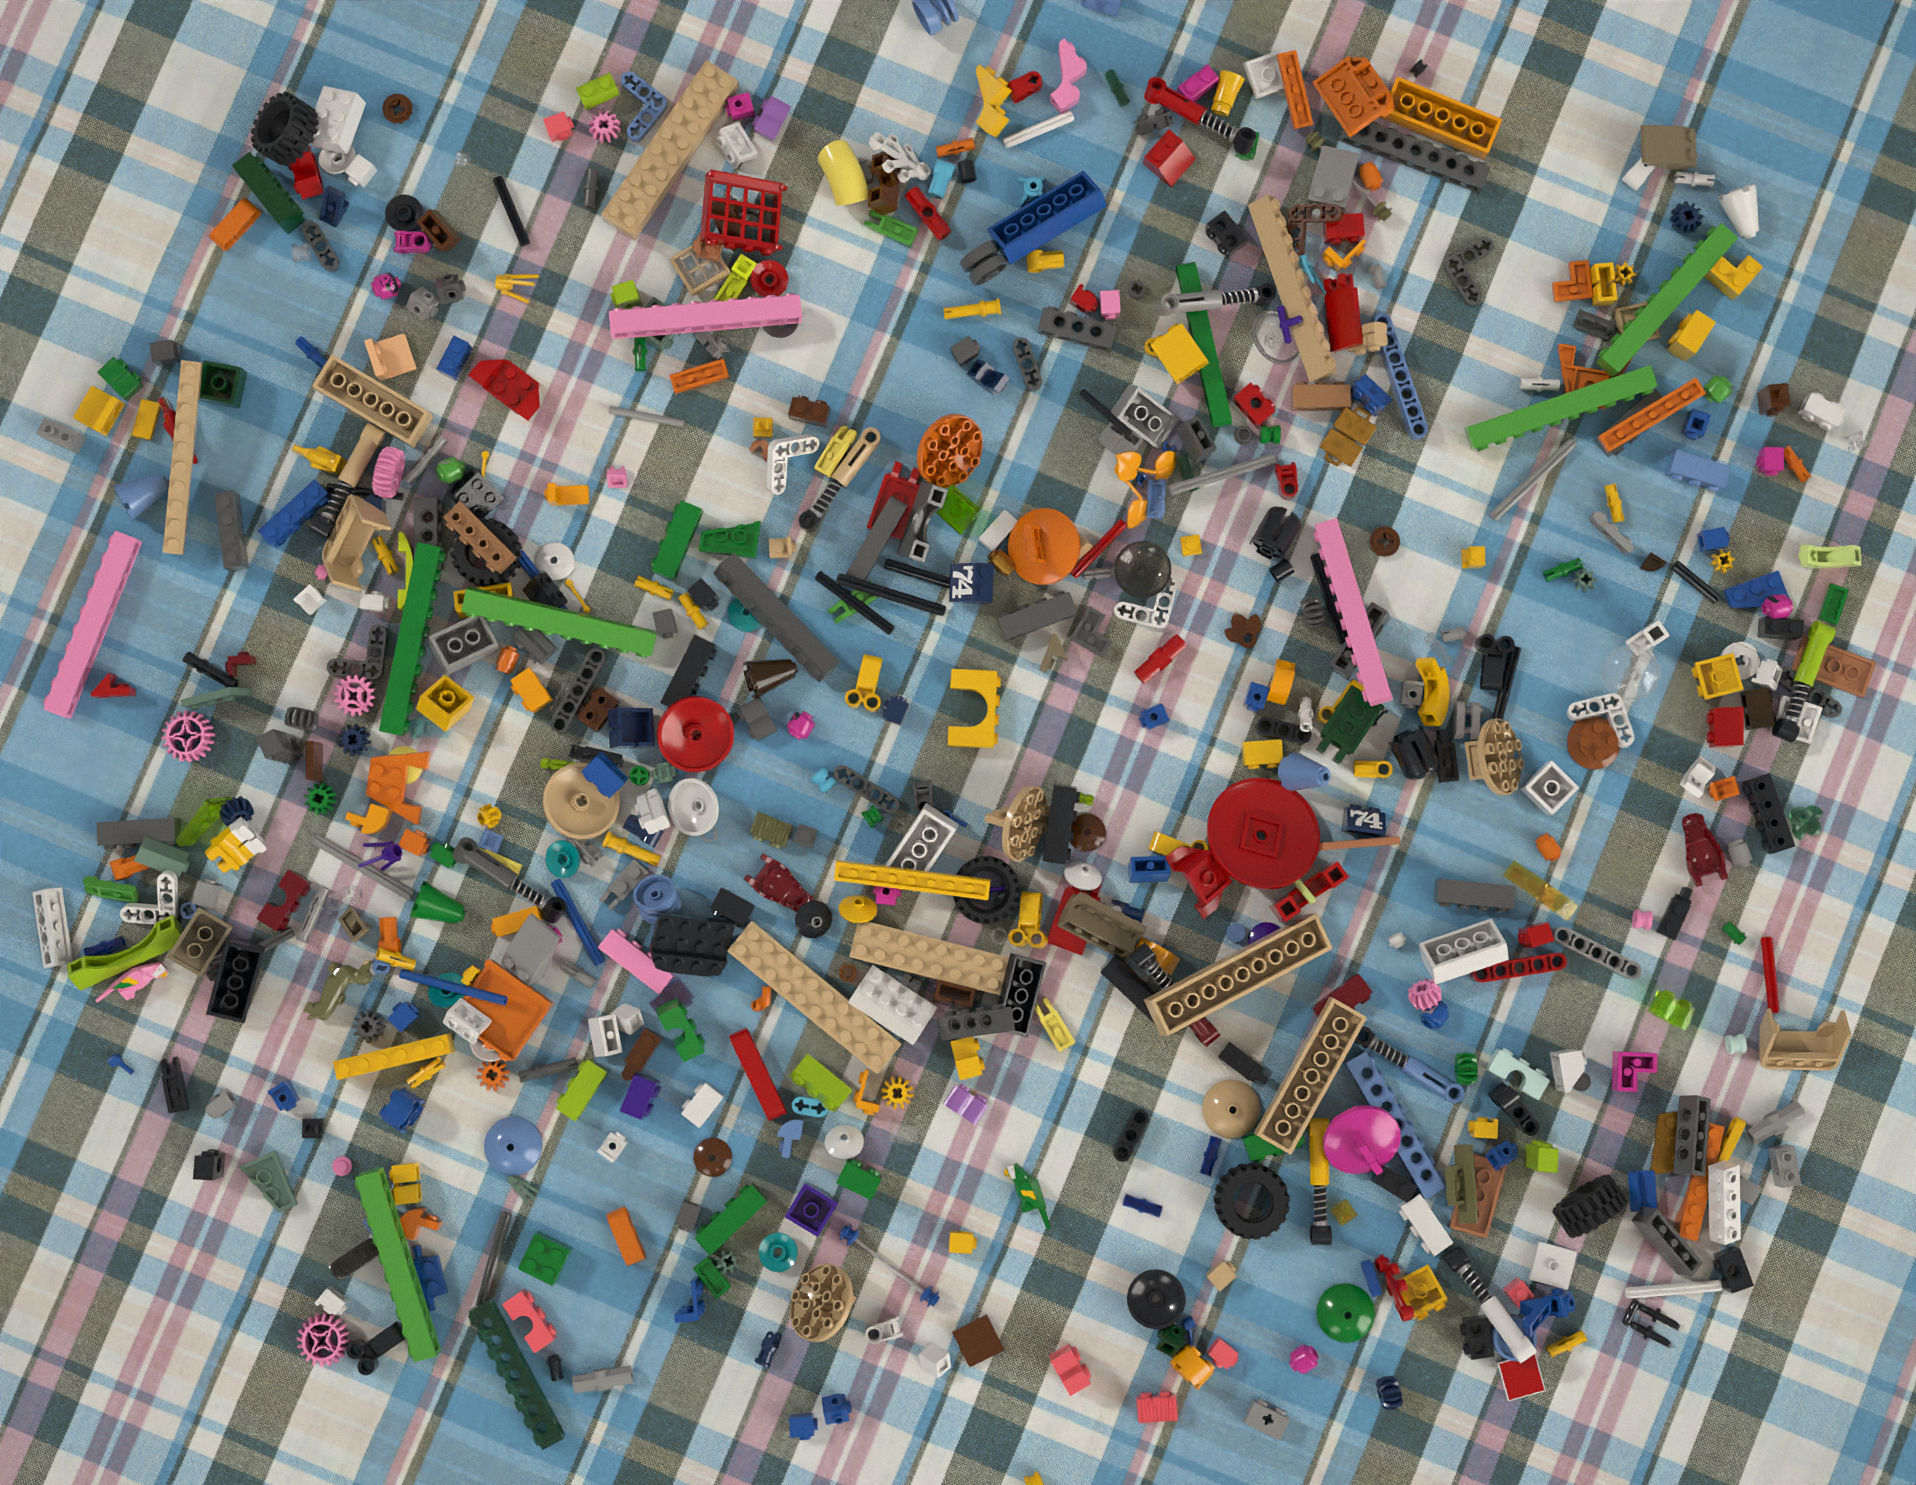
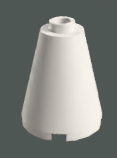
(1742, 210)

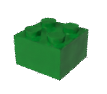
(860, 1178)
(545, 1258)

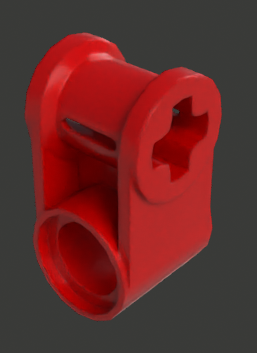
(1023, 88)
(1286, 476)

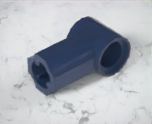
(632, 825)

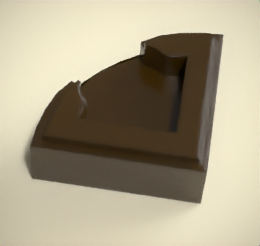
(1652, 563)

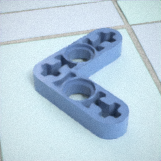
(649, 108)

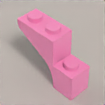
(1071, 70)

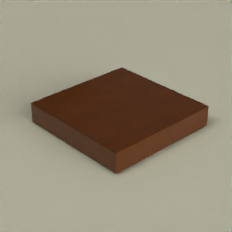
(314, 761)
(978, 1340)

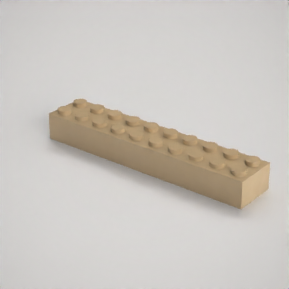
(670, 150)
(1238, 974)
(814, 997)

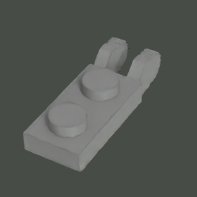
(1611, 532)
(625, 883)

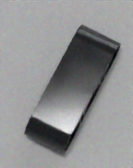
(1273, 731)
(1130, 1144)

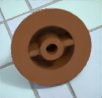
(1593, 743)

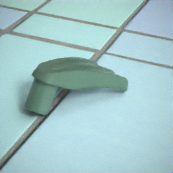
(517, 1183)

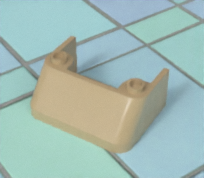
(349, 540)
(1803, 1049)

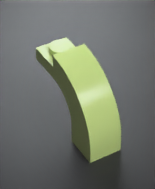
(1829, 557)

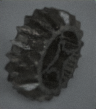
(354, 1259)

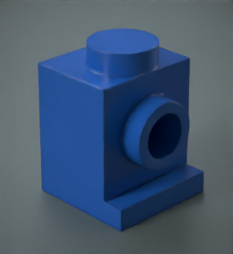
(1700, 420)
(291, 1096)
(1498, 1158)

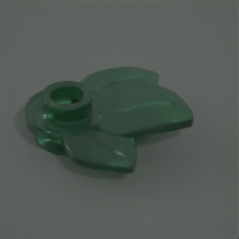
(1807, 823)

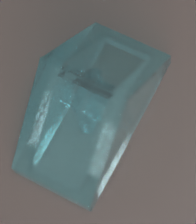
(426, 729)

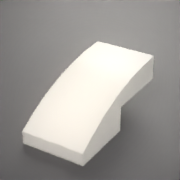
(998, 530)

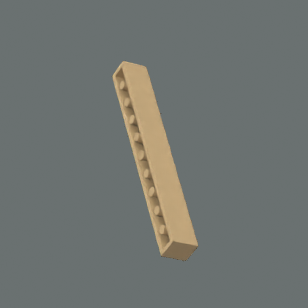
(1292, 288)
(182, 457)

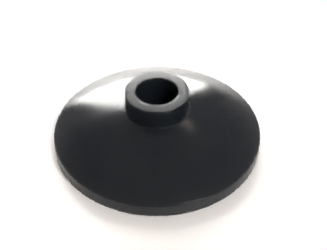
(397, 207)
(809, 912)

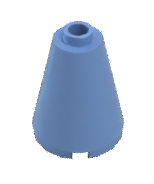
(141, 493)
(1301, 773)

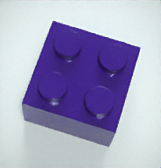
(640, 1096)
(811, 1209)

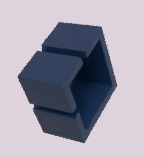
(631, 728)

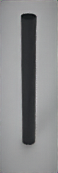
(1105, 412)
(364, 491)

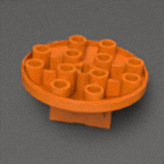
(949, 450)
(1044, 546)

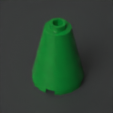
(436, 906)

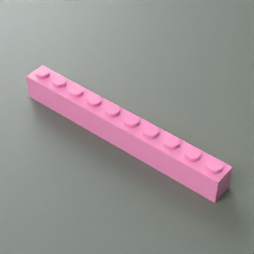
(705, 316)
(1354, 615)
(92, 625)

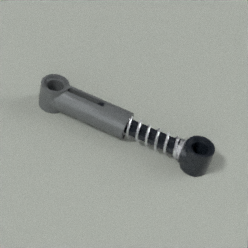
(468, 853)

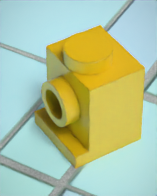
(1473, 557)
(1483, 1128)

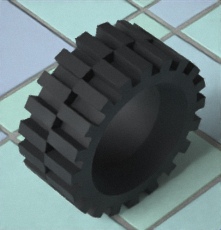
(284, 128)
(487, 577)
(1011, 896)
(1589, 1206)

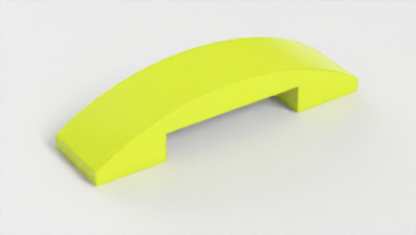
(737, 279)
(405, 547)

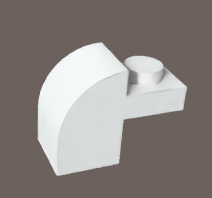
(1649, 635)
(1697, 776)

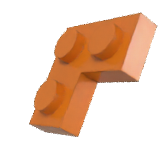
(1579, 285)

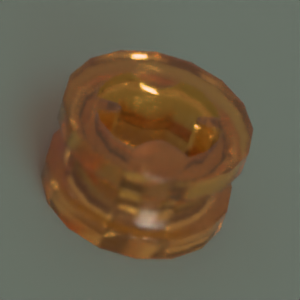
(841, 972)

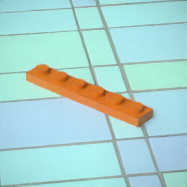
(1651, 415)

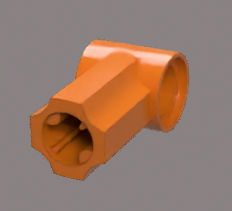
(125, 867)
(389, 934)

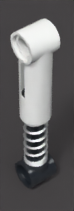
(1491, 1306)

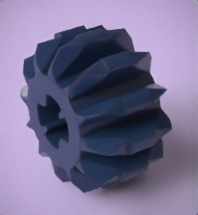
(1693, 218)
(360, 735)
(234, 809)
(1389, 1393)

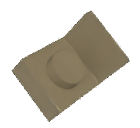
(1054, 649)
(354, 924)

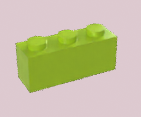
(820, 1083)
(581, 1089)
(1541, 1156)

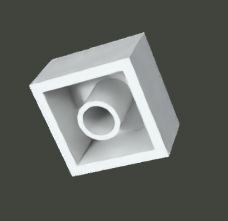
(1549, 788)

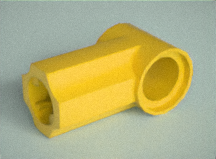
(1039, 260)
(1370, 769)

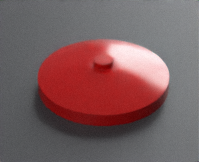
(695, 734)

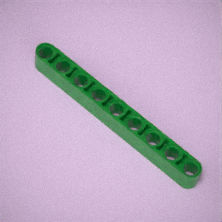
(1202, 335)

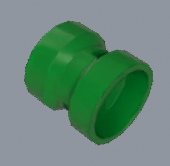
(1270, 434)

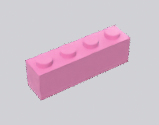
(635, 960)

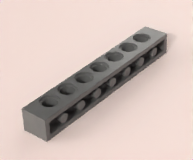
(1420, 162)

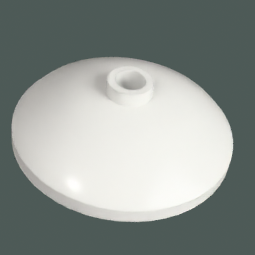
(686, 810)

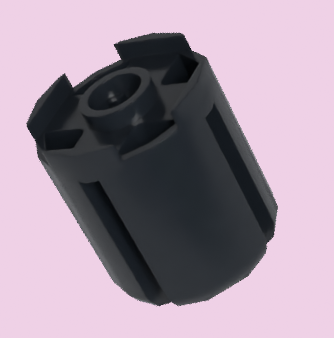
(1263, 536)
(1414, 753)

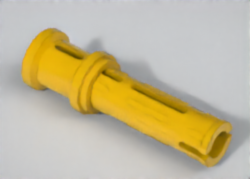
(981, 308)
(622, 846)

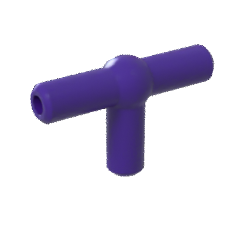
(1286, 323)

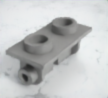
(717, 344)
(587, 853)

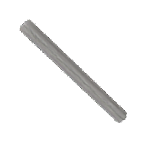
(1222, 474)
(1533, 479)
(368, 870)

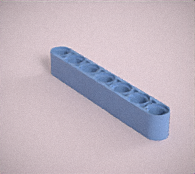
(1405, 385)

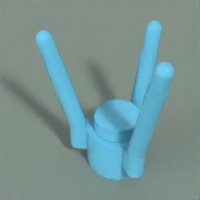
(1307, 268)

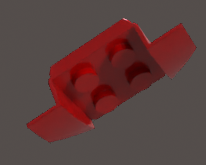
(508, 385)
(1202, 874)

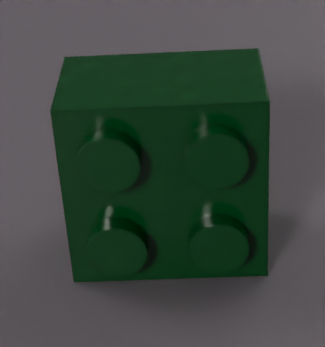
(222, 384)

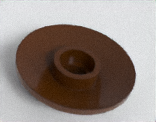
(1097, 835)
(720, 1150)

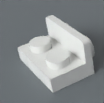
(735, 144)
(466, 1020)

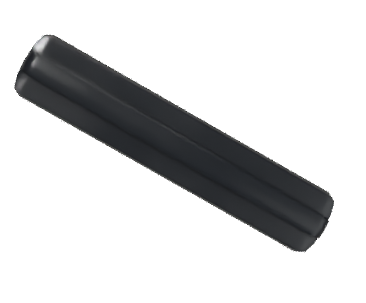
(1695, 582)

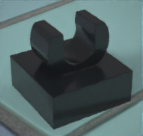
(312, 1127)

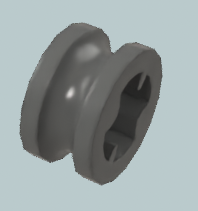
(1139, 284)

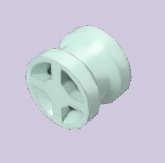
(1735, 1044)

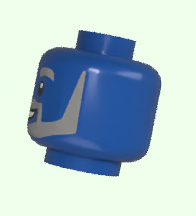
(1435, 1017)

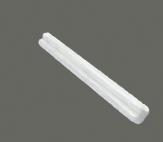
(1673, 1289)

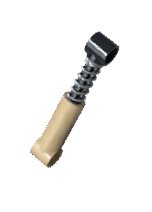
(369, 441)
(841, 477)

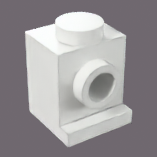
(374, 602)
(1768, 675)
(612, 1154)
(333, 1301)

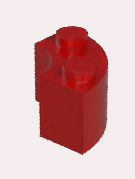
(307, 175)

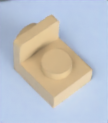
(782, 547)

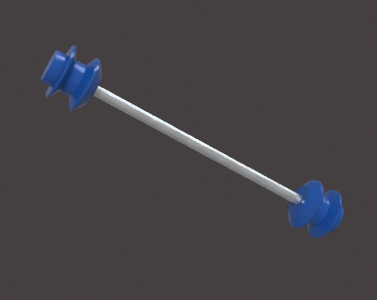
(927, 1294)

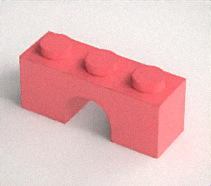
(523, 1305)

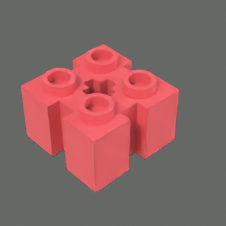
(1069, 1369)

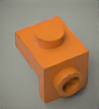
(1724, 788)

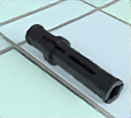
(204, 667)

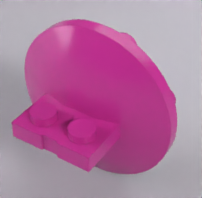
(1361, 1140)

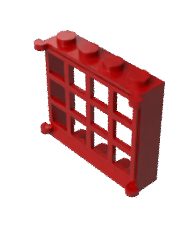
(746, 183)

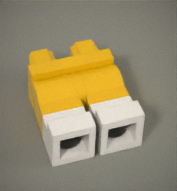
(235, 845)

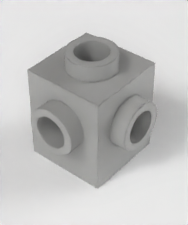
(423, 303)

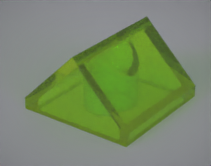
(958, 510)

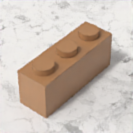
(1320, 396)

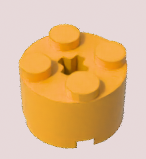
(1191, 1366)

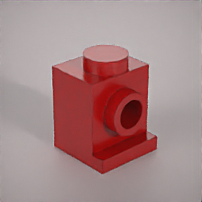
(1084, 300)

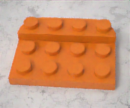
(1354, 93)

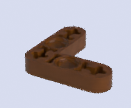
(1302, 220)

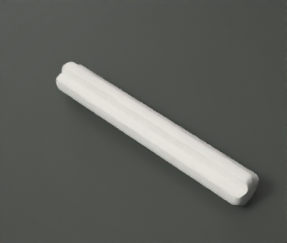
(1038, 129)

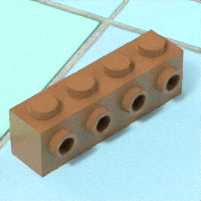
(476, 534)

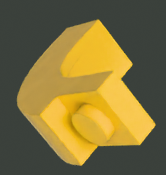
(1436, 692)

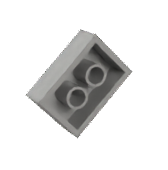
(463, 644)

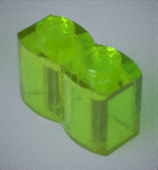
(1672, 1010)

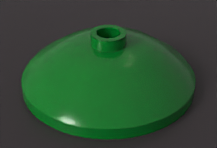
(1338, 1301)

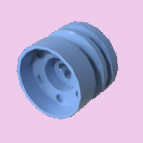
(933, 11)

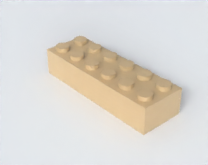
(372, 401)

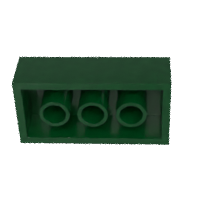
(269, 192)

